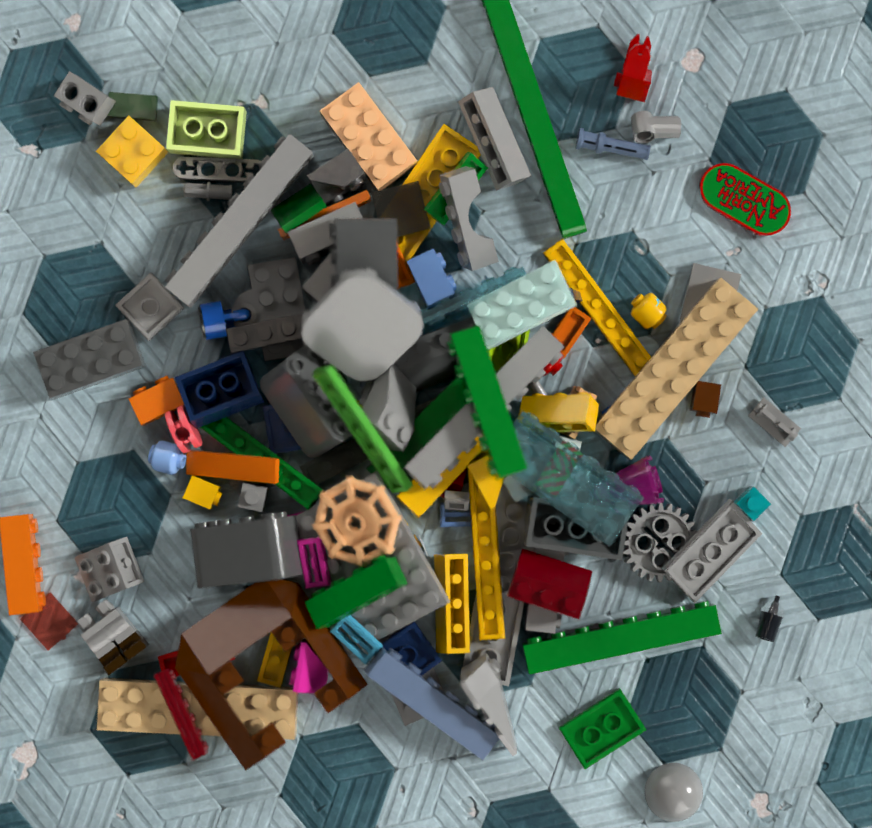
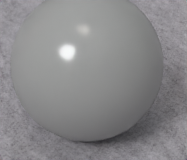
(673, 792)

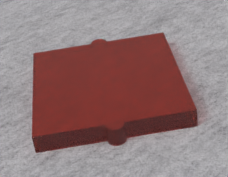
(51, 623)

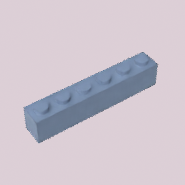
(431, 702)

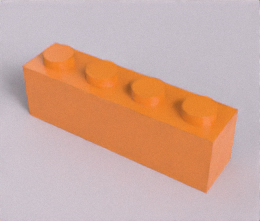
(21, 564)

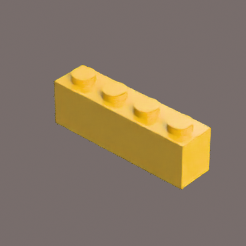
(419, 500)
(453, 618)

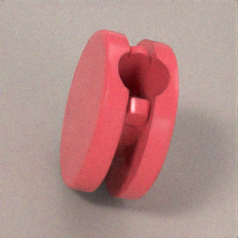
(182, 429)

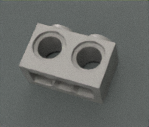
(85, 97)

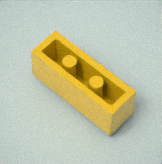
(563, 411)

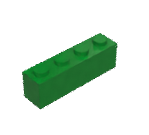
(356, 592)

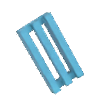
(365, 639)

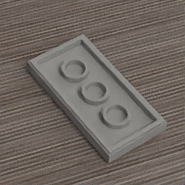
(711, 551)

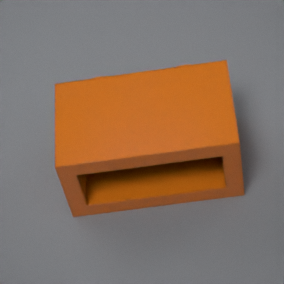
(156, 401)

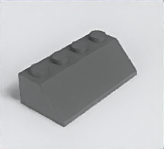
(428, 358)
(555, 531)

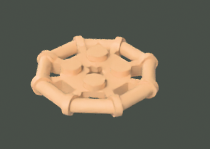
(370, 523)

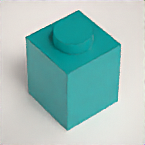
(752, 503)

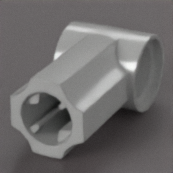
(648, 127)

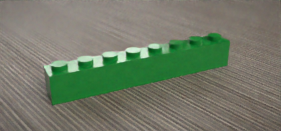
(621, 638)

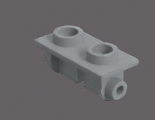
(774, 422)

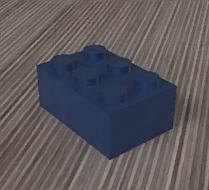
(219, 389)

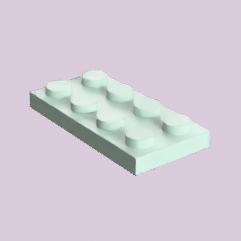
(522, 304)

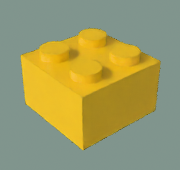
(132, 151)

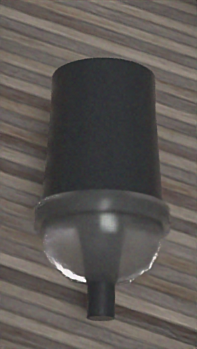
(770, 620)

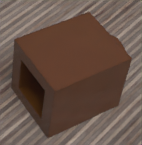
(705, 398)

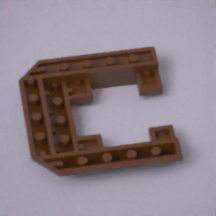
(236, 625)

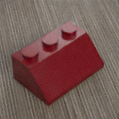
(550, 584)

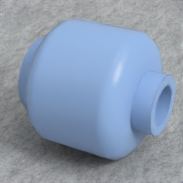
(166, 457)

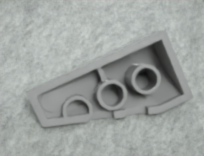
(485, 690)

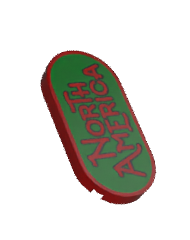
(745, 199)

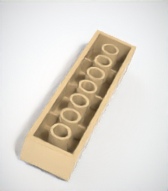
(675, 368)
(140, 707)

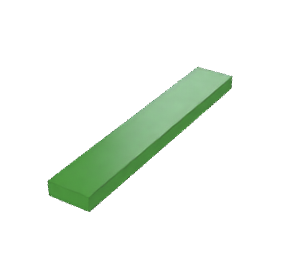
(362, 429)

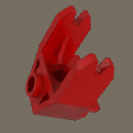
(635, 77)

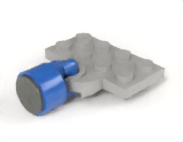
(272, 295)

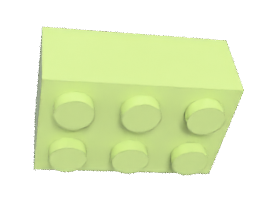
(206, 130)

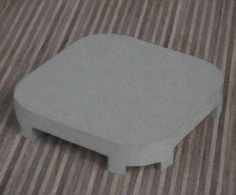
(362, 325)

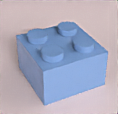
(430, 278)

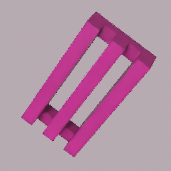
(314, 562)

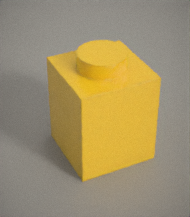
(203, 492)

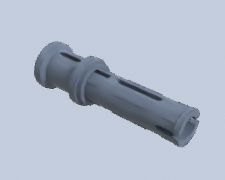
(601, 143)

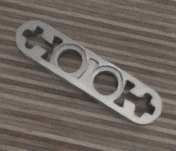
(220, 168)

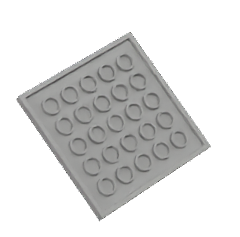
(399, 608)

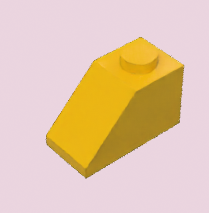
(485, 482)

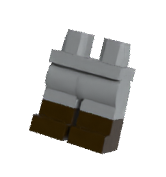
(112, 638)

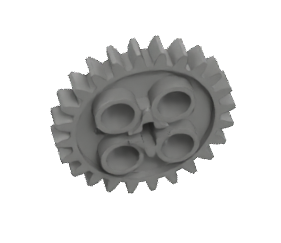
(673, 526)

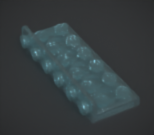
(573, 481)

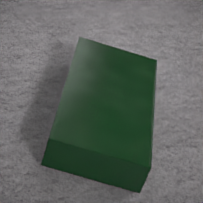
(135, 105)

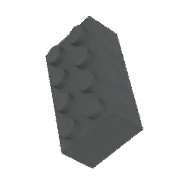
(89, 359)

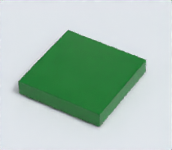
(298, 208)

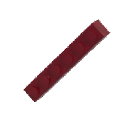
(179, 710)

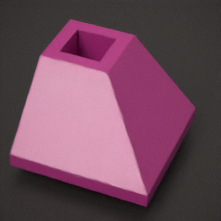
(310, 670)

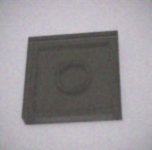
(405, 205)

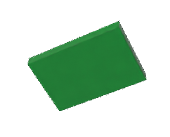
(602, 728)

